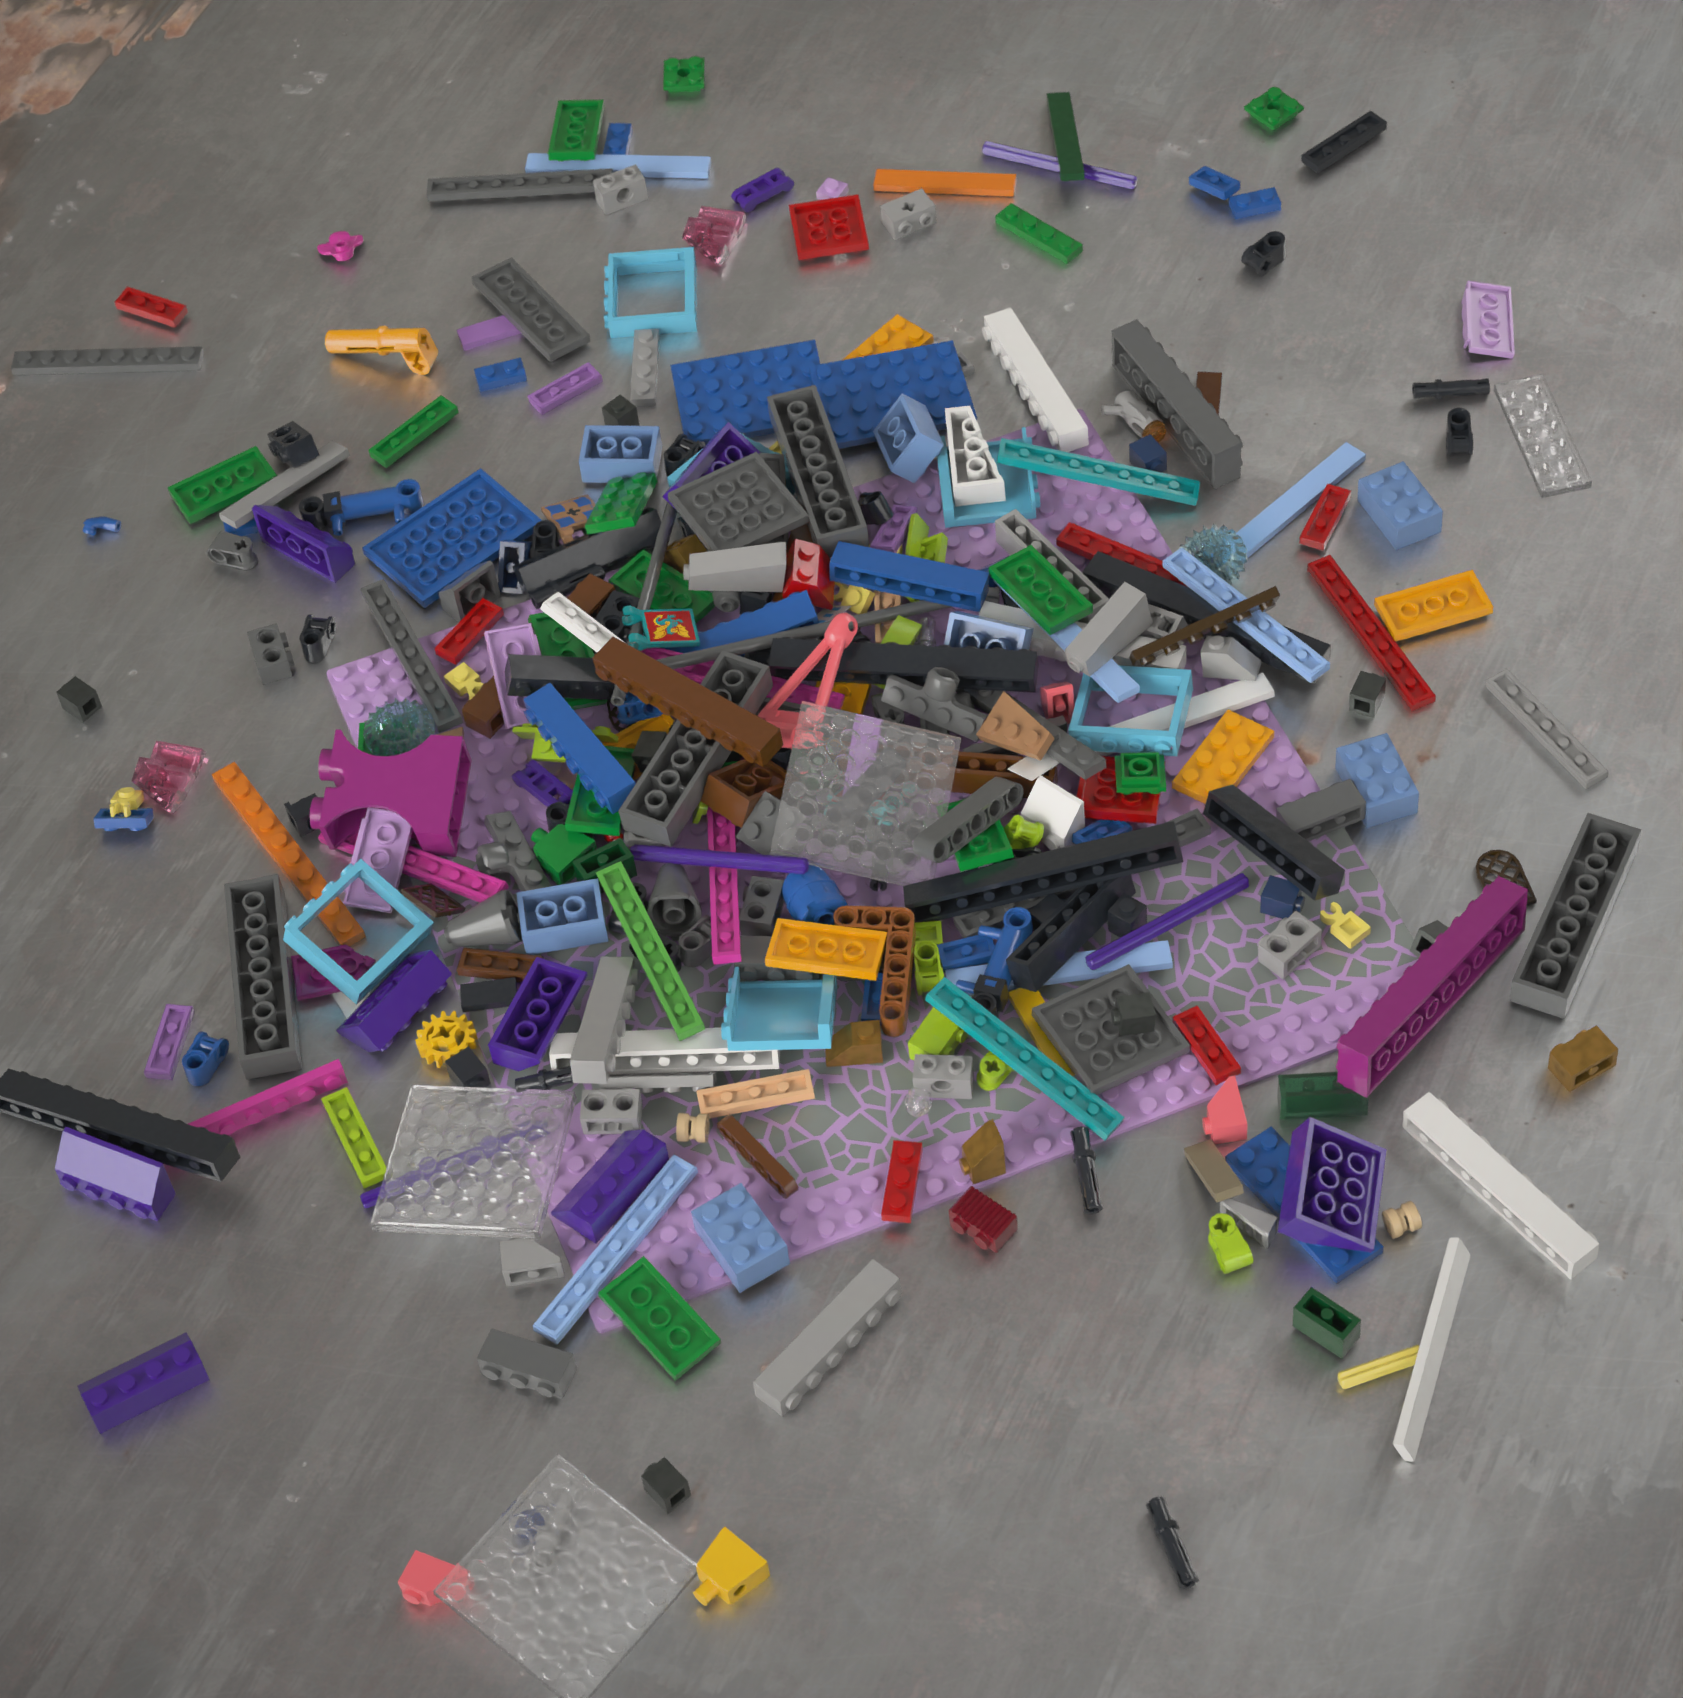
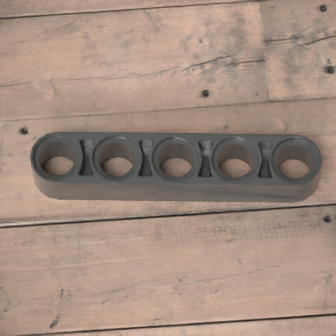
(968, 819)

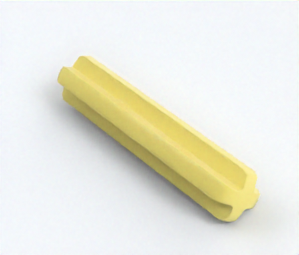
(1378, 1367)

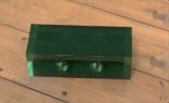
(1317, 1097)

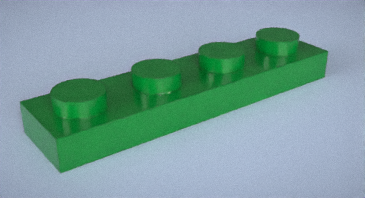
(1039, 233)
(413, 431)

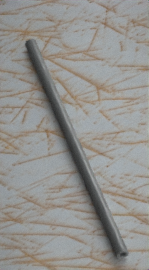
(650, 581)
(804, 633)

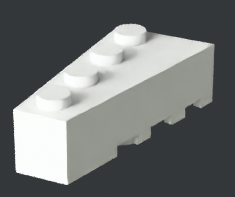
(972, 466)

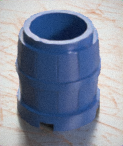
(812, 896)

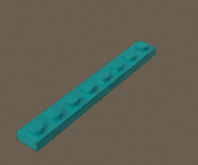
(1098, 471)
(1025, 1058)

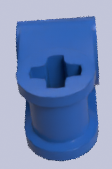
(637, 710)
(204, 1058)

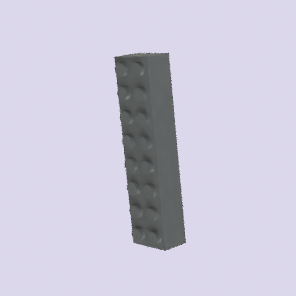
(1178, 403)
(817, 469)
(679, 770)
(1575, 915)
(262, 977)

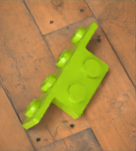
(922, 546)
(543, 749)

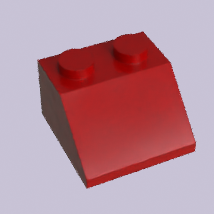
(809, 570)

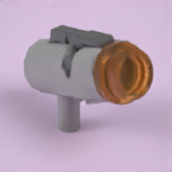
(1137, 415)

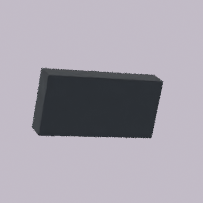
(487, 994)

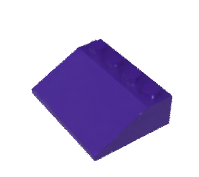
(1332, 1188)

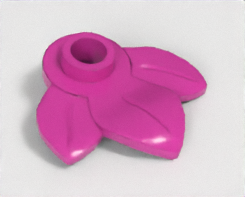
(340, 245)

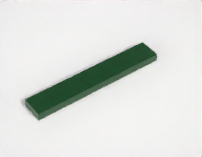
(1065, 136)

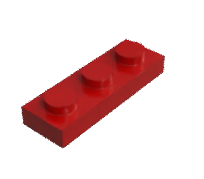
(151, 307)
(1325, 517)
(469, 631)
(1206, 1045)
(902, 1181)

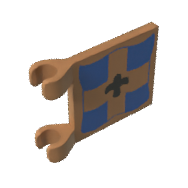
(569, 515)

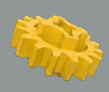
(445, 1037)

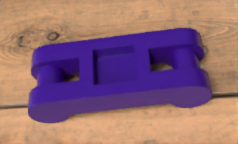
(762, 189)
(542, 784)

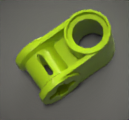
(1023, 833)
(927, 971)
(992, 1072)
(1228, 1244)

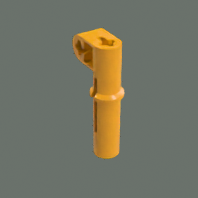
(413, 343)

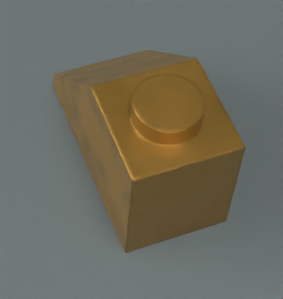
(679, 551)
(856, 1045)
(983, 1154)

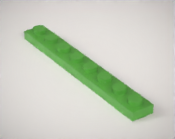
(650, 951)

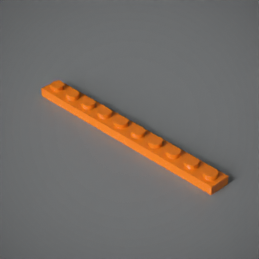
(286, 852)

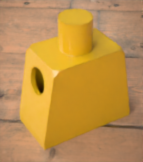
(729, 1569)

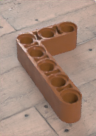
(896, 959)

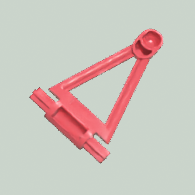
(836, 638)

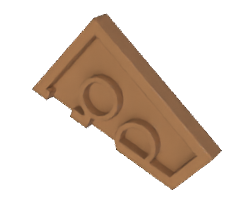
(1015, 729)

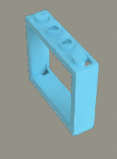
(651, 262)
(1126, 740)
(329, 968)

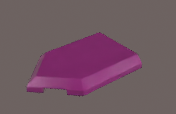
(312, 984)

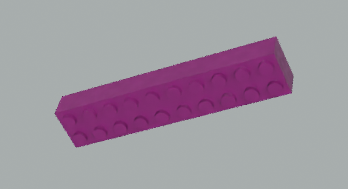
(1431, 986)

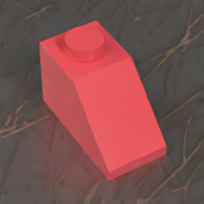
(1058, 700)
(1226, 1115)
(422, 1577)

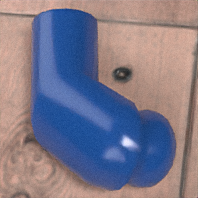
(103, 522)

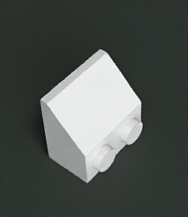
(1056, 810)

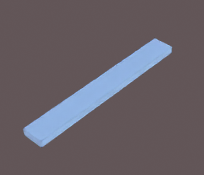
(649, 165)
(1299, 497)
(1259, 626)
(1109, 676)
(1145, 958)
(615, 1249)

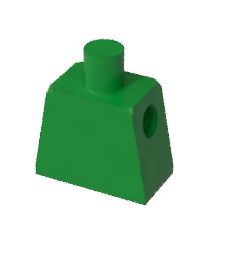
(558, 850)

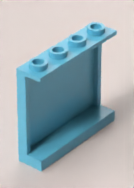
(1018, 485)
(779, 1014)

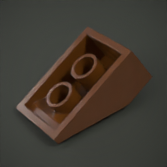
(739, 787)

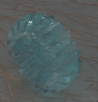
(1226, 547)
(398, 727)

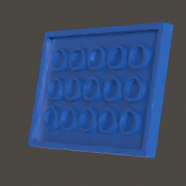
(737, 388)
(864, 388)
(450, 536)

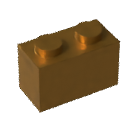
(1582, 1058)

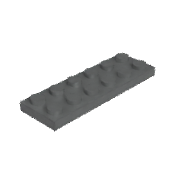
(531, 309)

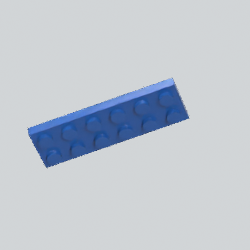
(1263, 1168)

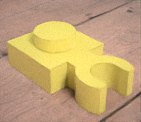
(854, 596)
(463, 680)
(125, 801)
(1347, 927)

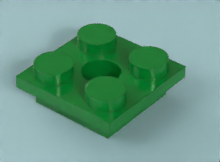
(684, 74)
(1274, 108)
(1149, 780)

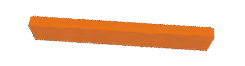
(945, 182)

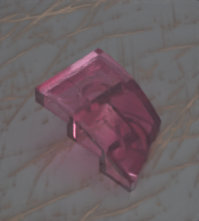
(714, 232)
(168, 773)

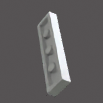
(644, 367)
(669, 1081)

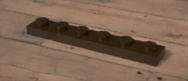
(1194, 632)

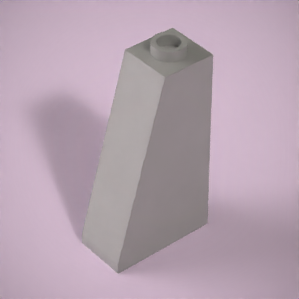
(738, 569)
(1110, 630)

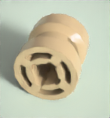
(692, 1127)
(1401, 1219)

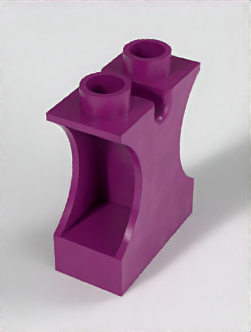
(419, 785)

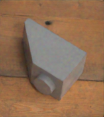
(1228, 659)
(528, 1262)

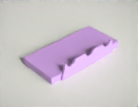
(1488, 319)
(500, 643)
(383, 846)

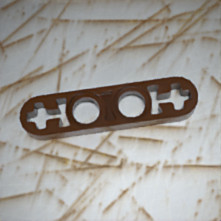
(757, 1156)

